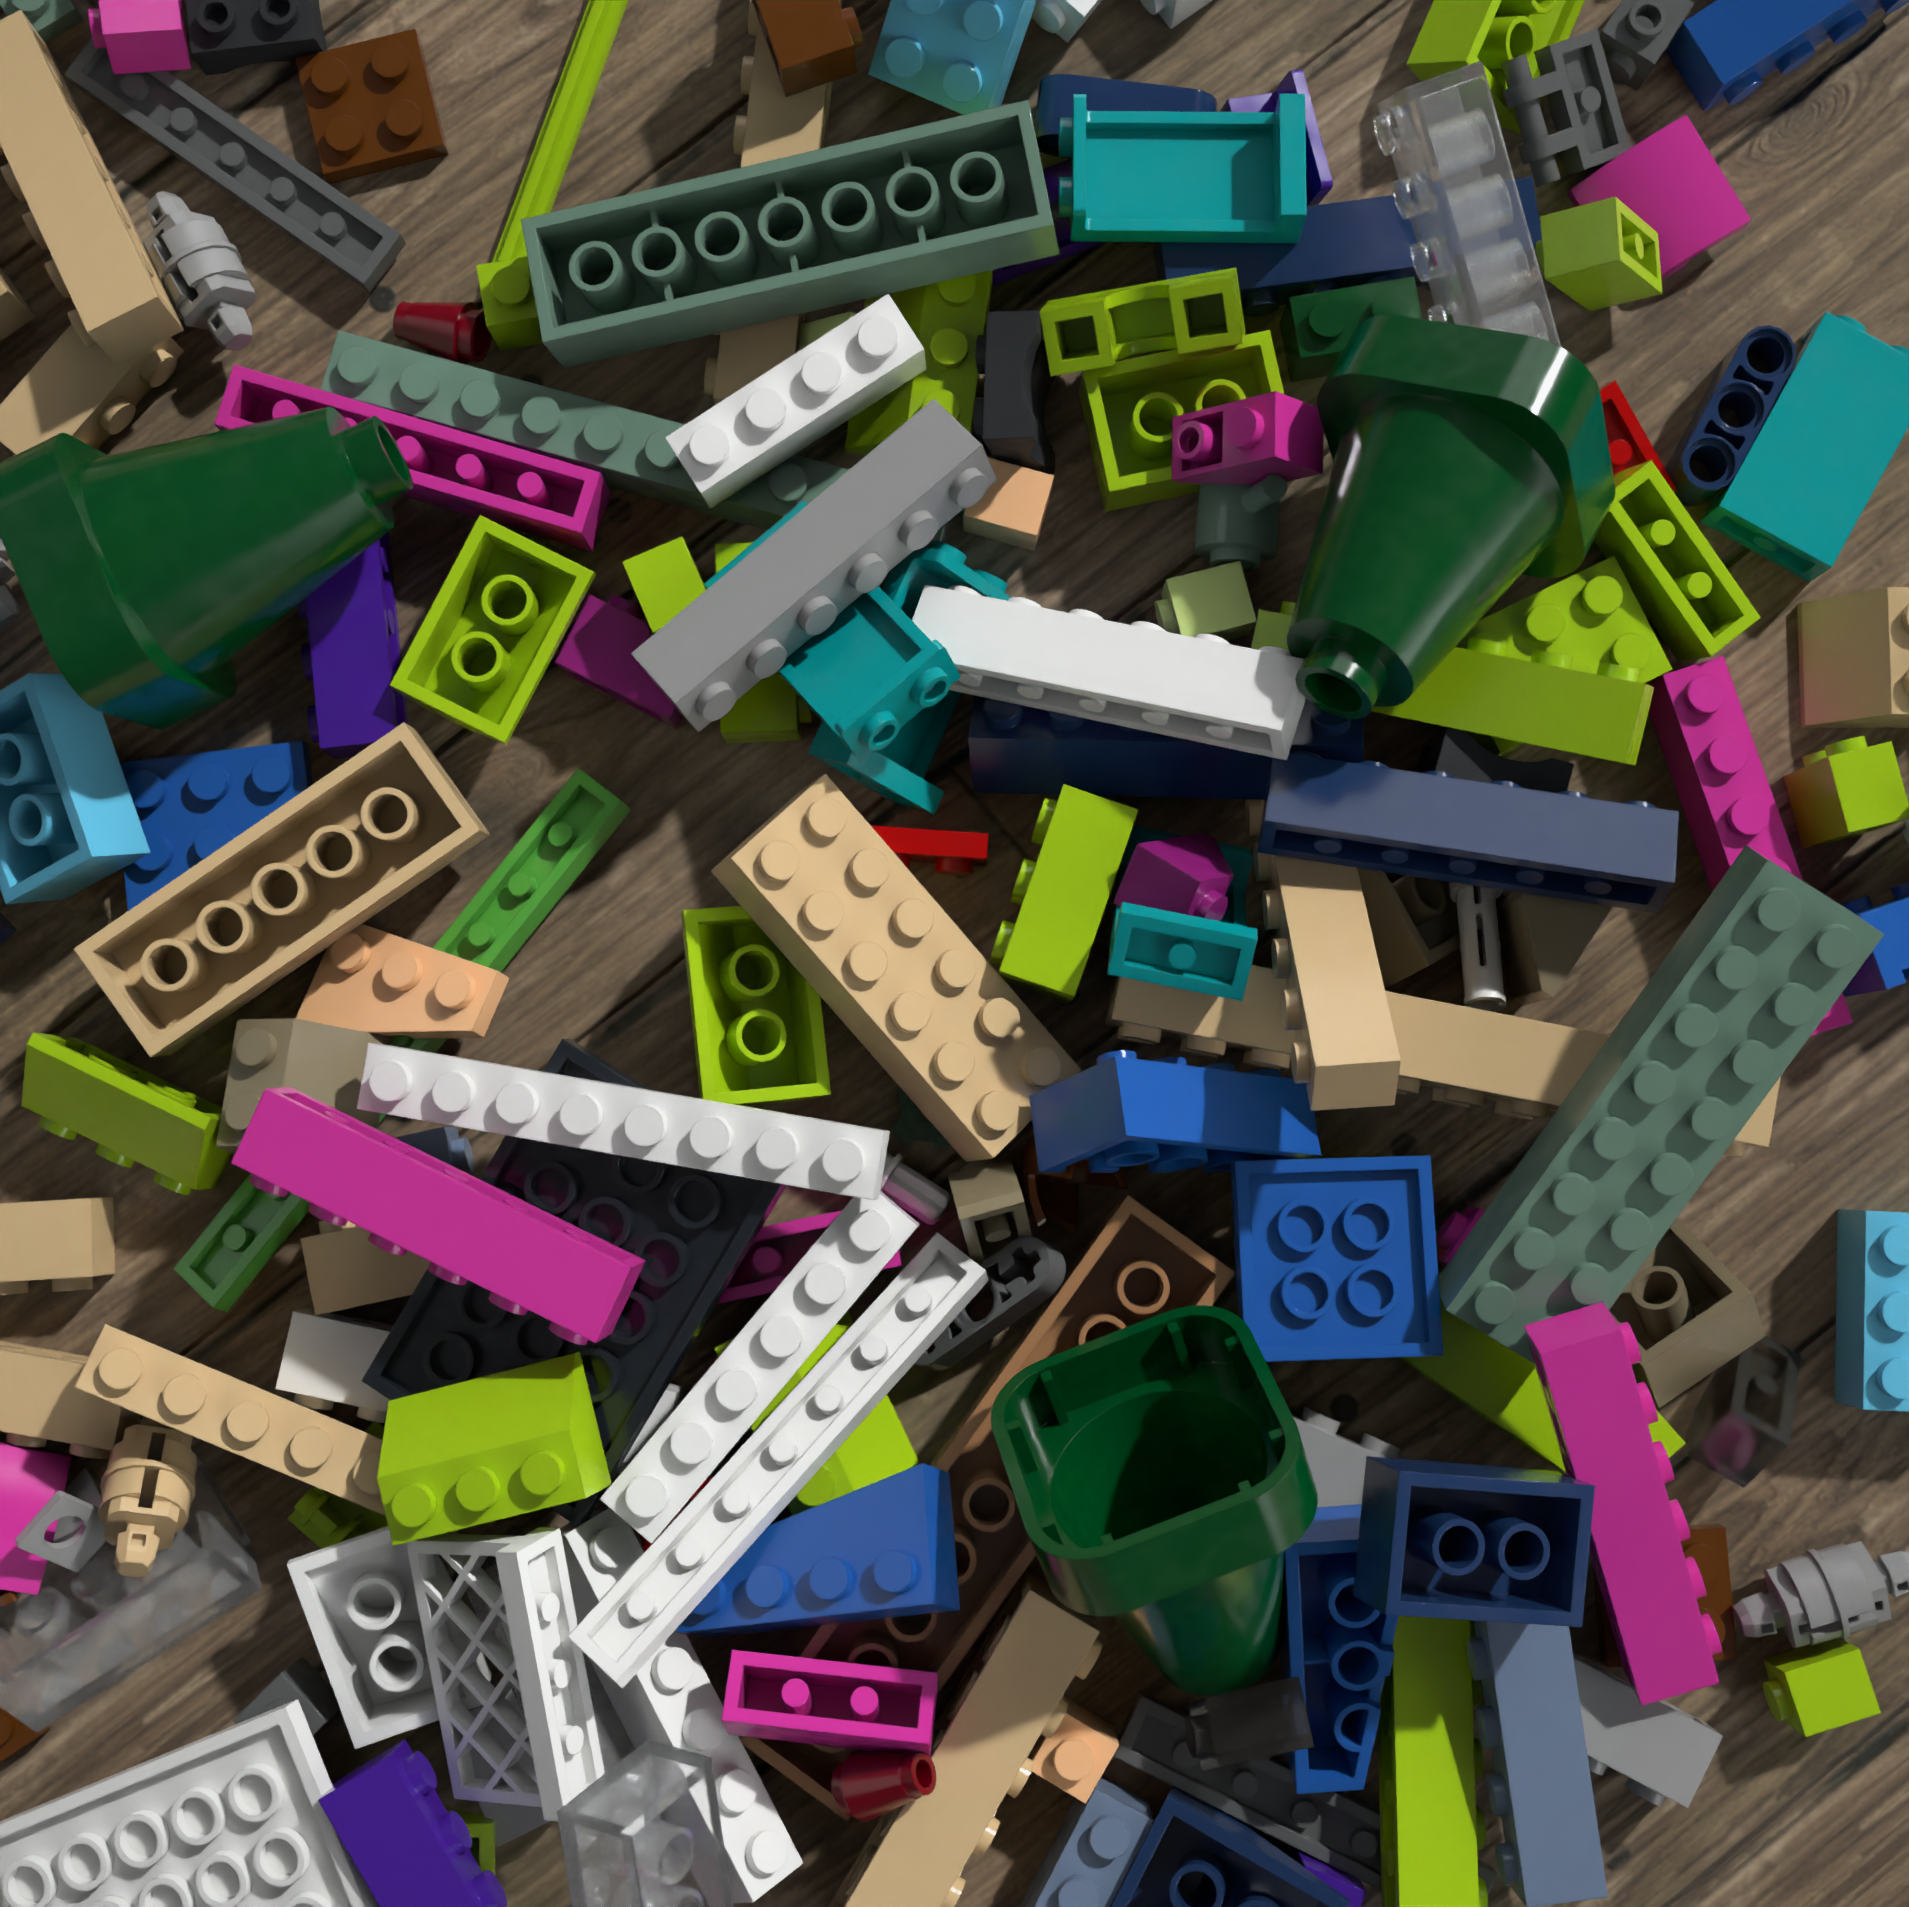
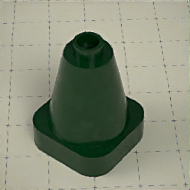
(1446, 483)
(188, 549)
(1164, 1489)

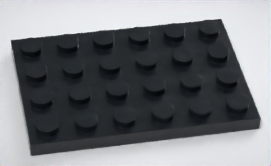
(677, 1218)

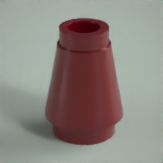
(444, 328)
(879, 1782)

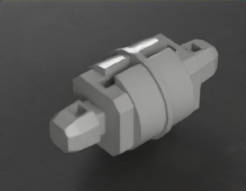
(200, 271)
(1825, 1595)

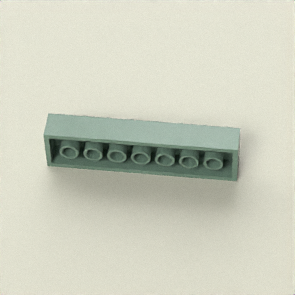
(790, 235)
(1659, 1102)

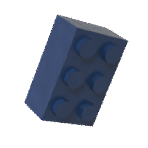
(1473, 1542)

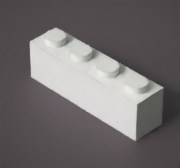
(798, 401)

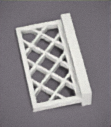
(545, 1667)

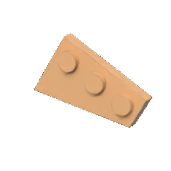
(401, 988)

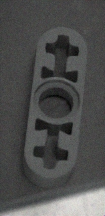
(1010, 1299)

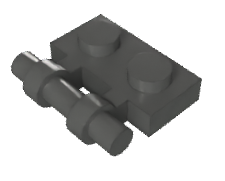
(1580, 102)

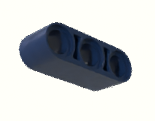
(1104, 94)
(1745, 393)

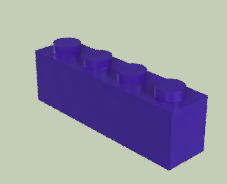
(354, 654)
(405, 1837)

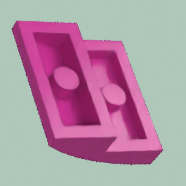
(1672, 188)
(26, 1484)

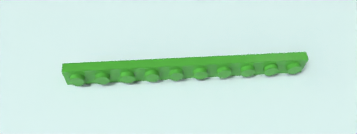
(485, 933)

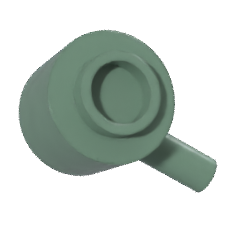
(1239, 522)

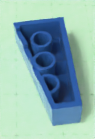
(1170, 1117)

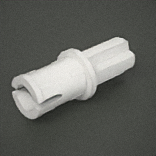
(913, 1190)

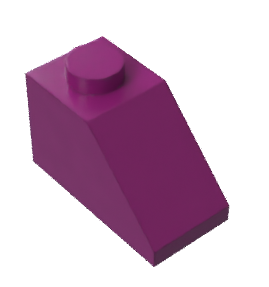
(601, 657)
(1178, 876)

